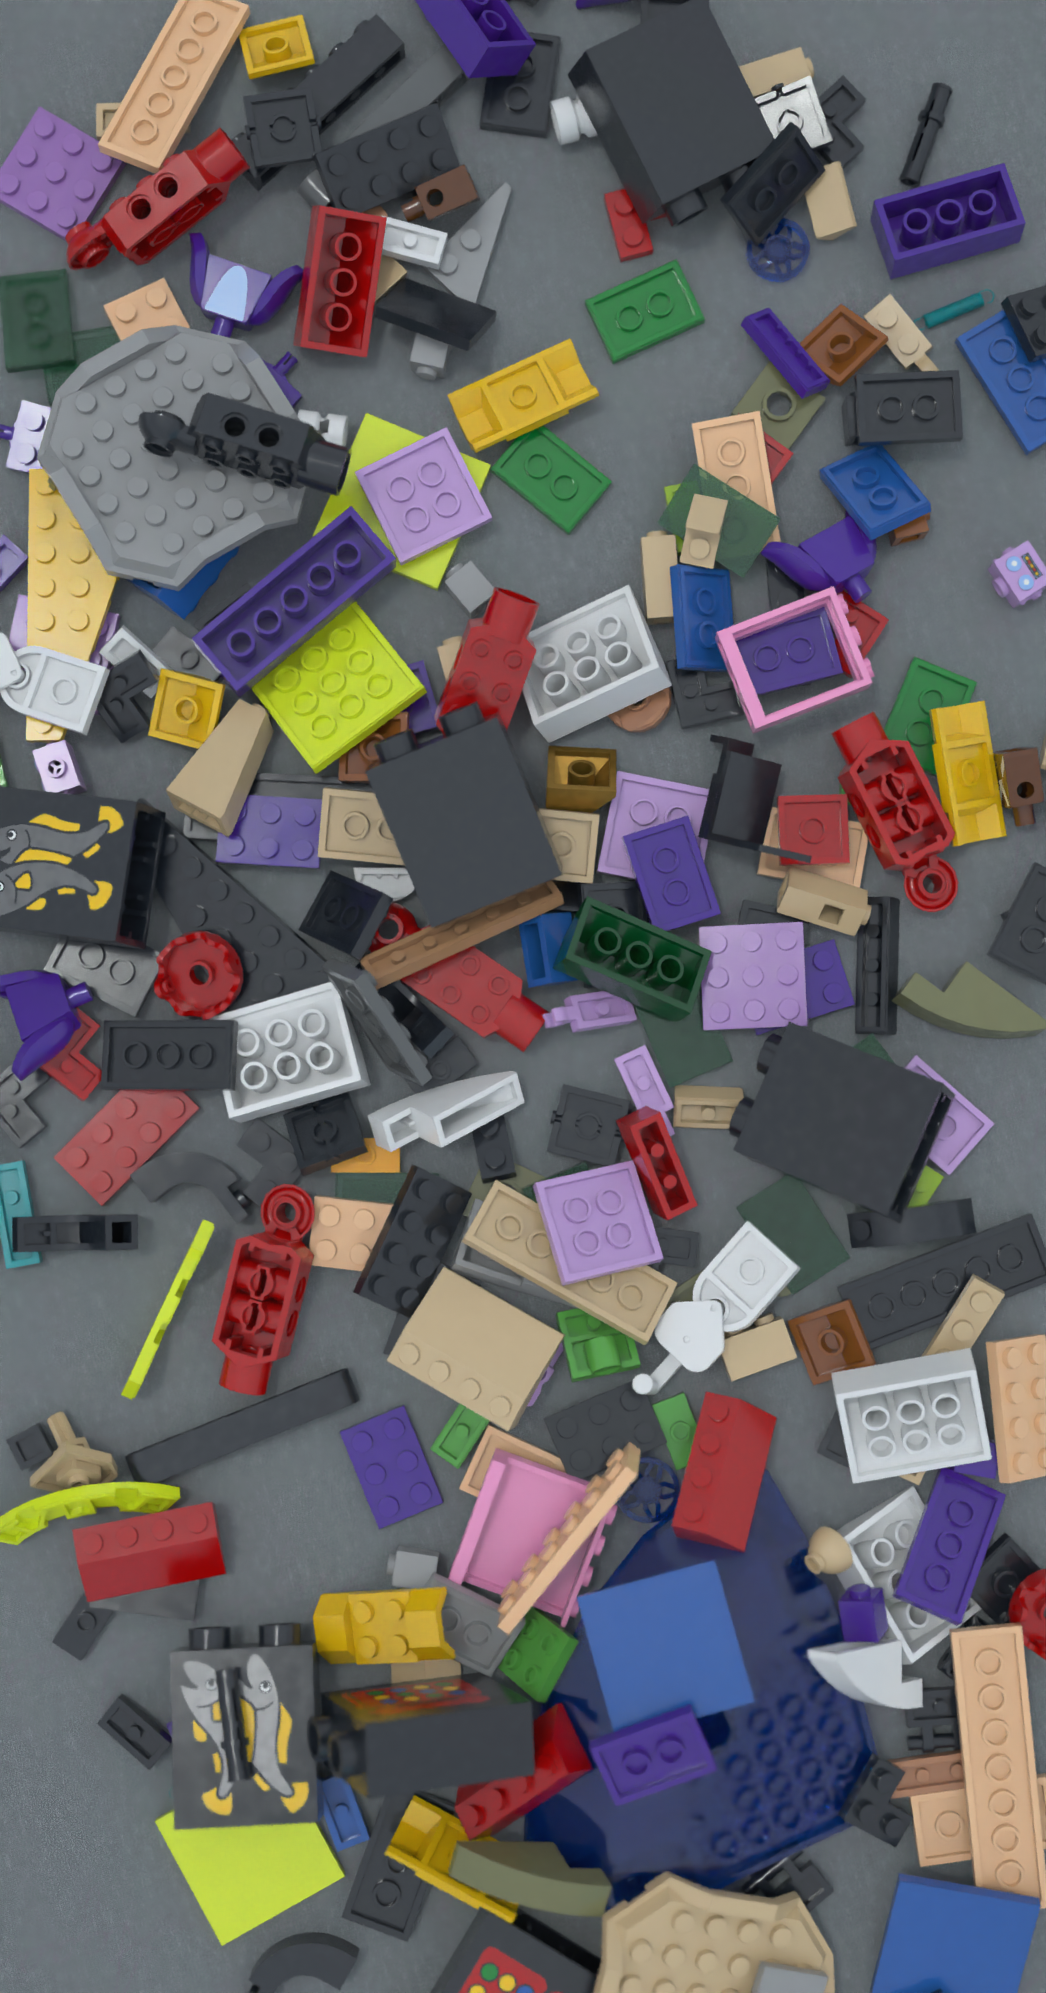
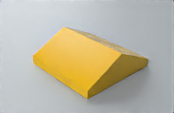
(276, 47)
(185, 708)

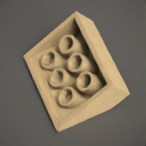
(476, 1348)

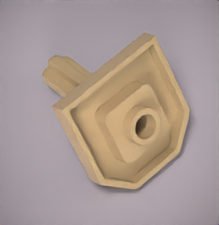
(73, 1461)

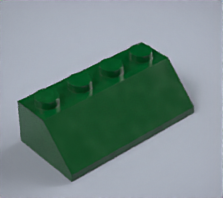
(633, 960)

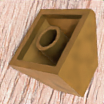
(580, 778)

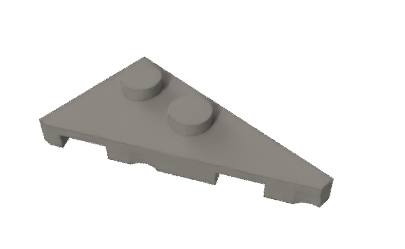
(471, 249)

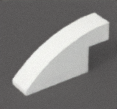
(446, 1111)
(869, 1672)

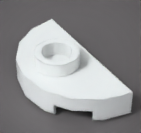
(391, 881)

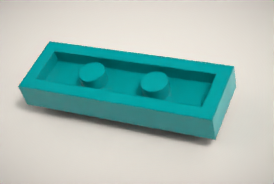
(15, 1202)

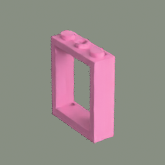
(848, 640)

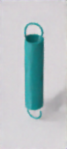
(954, 309)

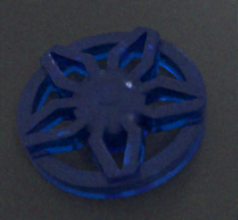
(778, 251)
(648, 1491)

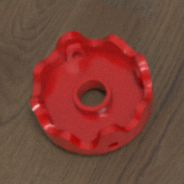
(179, 984)
(1028, 1609)

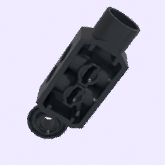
(250, 442)

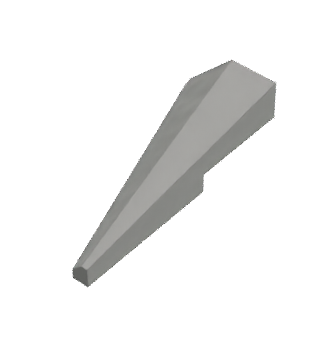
(480, 1267)

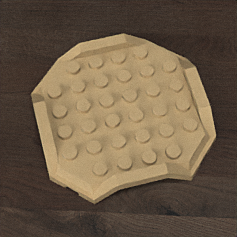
(704, 1940)

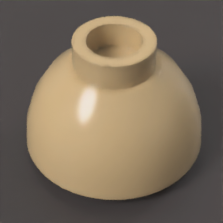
(828, 1552)

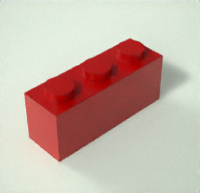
(656, 1162)

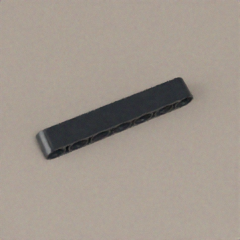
(243, 1427)

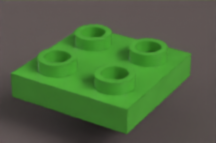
(594, 1346)
(538, 1655)

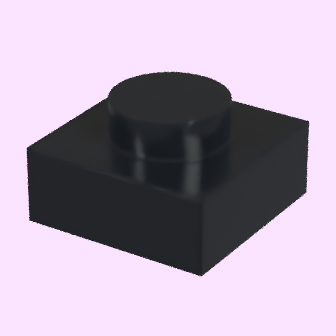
(30, 1446)

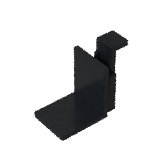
(742, 799)

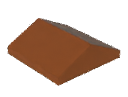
(843, 344)
(356, 760)
(831, 1340)

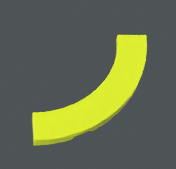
(168, 1309)
(84, 1500)

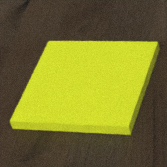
(373, 442)
(338, 688)
(250, 1870)

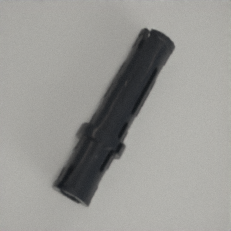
(930, 120)
(232, 1725)

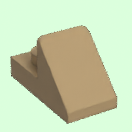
(703, 531)

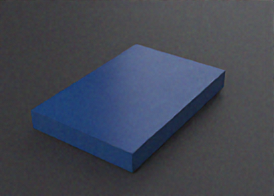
(875, 490)
(699, 611)

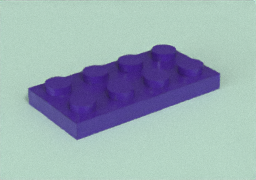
(949, 1546)

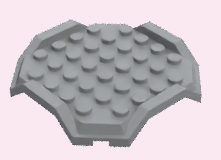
(149, 511)

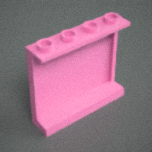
(509, 1523)

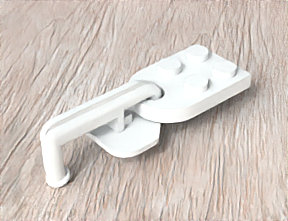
(53, 687)
(742, 1276)

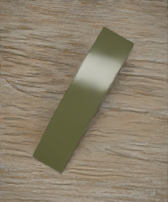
(969, 1006)
(530, 1876)

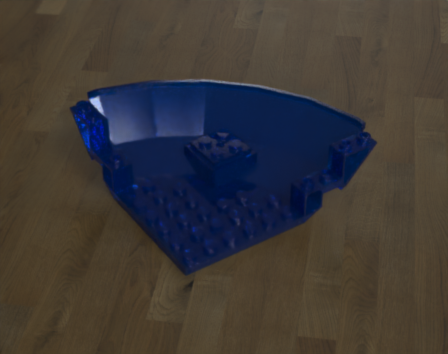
(778, 1759)

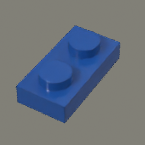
(343, 1814)

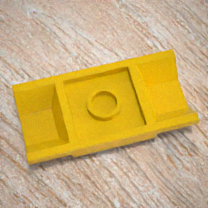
(522, 396)
(967, 772)
(381, 1626)
(427, 1843)

